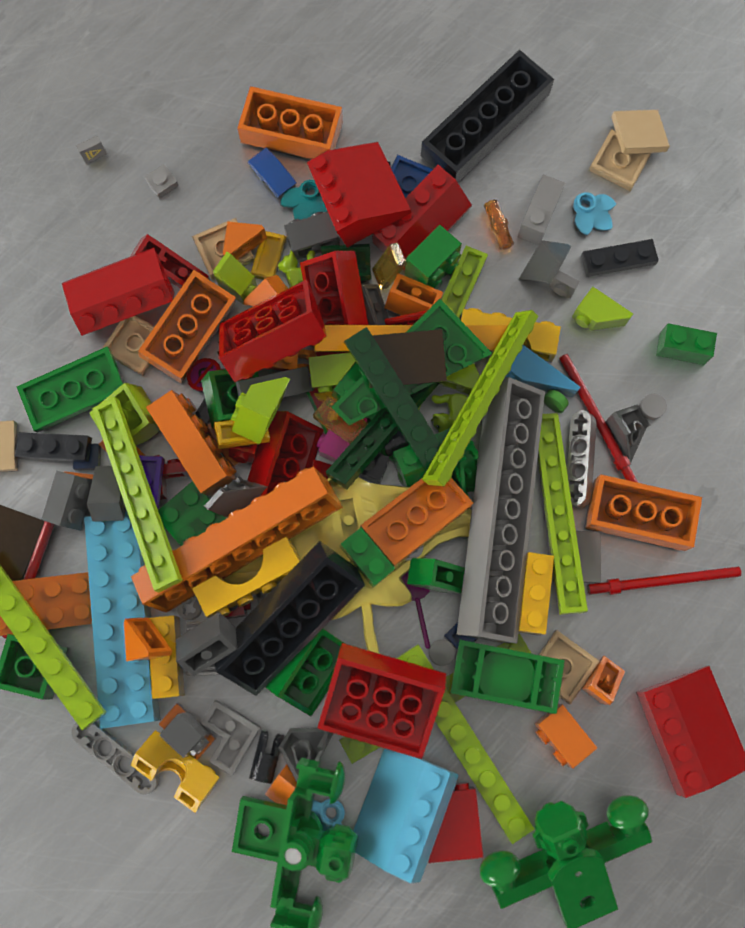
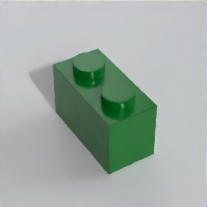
(686, 344)
(367, 557)
(436, 575)

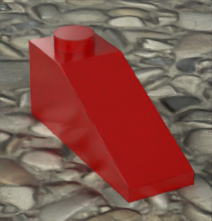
(174, 265)

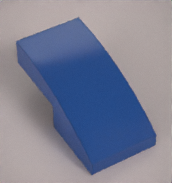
(272, 172)

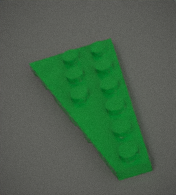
(460, 351)

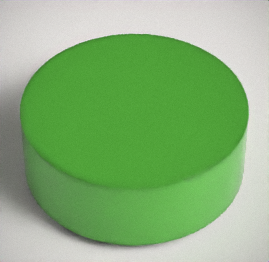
(555, 401)

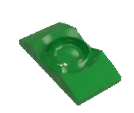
(507, 676)

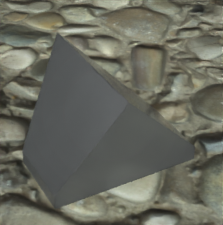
(545, 261)
(628, 429)
(234, 496)
(303, 743)

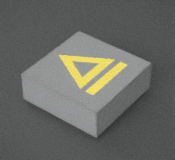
(91, 149)

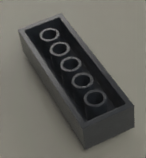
(487, 116)
(290, 617)

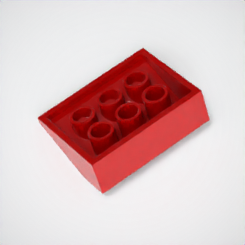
(358, 190)
(270, 331)
(382, 701)
(693, 731)

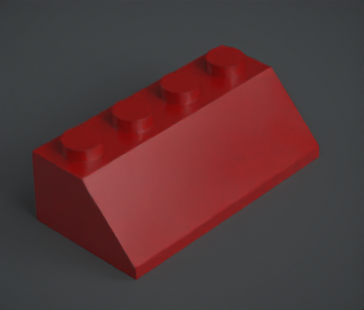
(433, 203)
(336, 289)
(118, 291)
(287, 453)

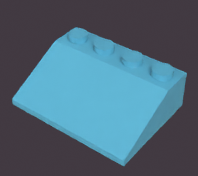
(403, 814)

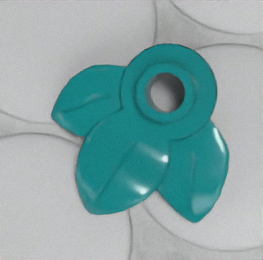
(303, 204)

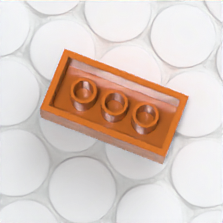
(289, 123)
(187, 326)
(191, 442)
(643, 513)

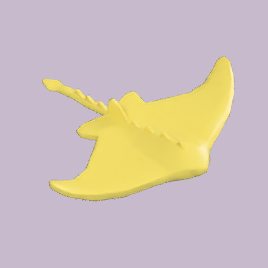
(360, 504)

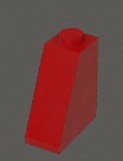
(460, 829)

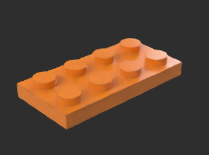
(415, 518)
(56, 600)

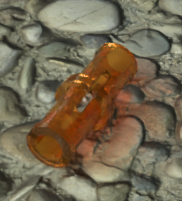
(498, 224)

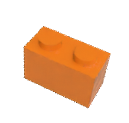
(410, 296)
(565, 736)

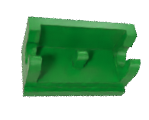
(465, 470)

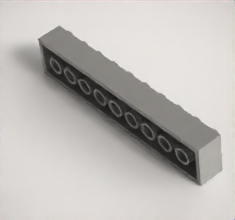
(501, 514)

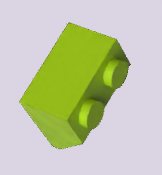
(134, 404)
(257, 408)

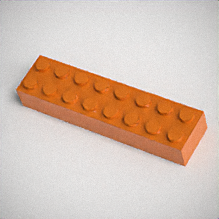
(243, 536)

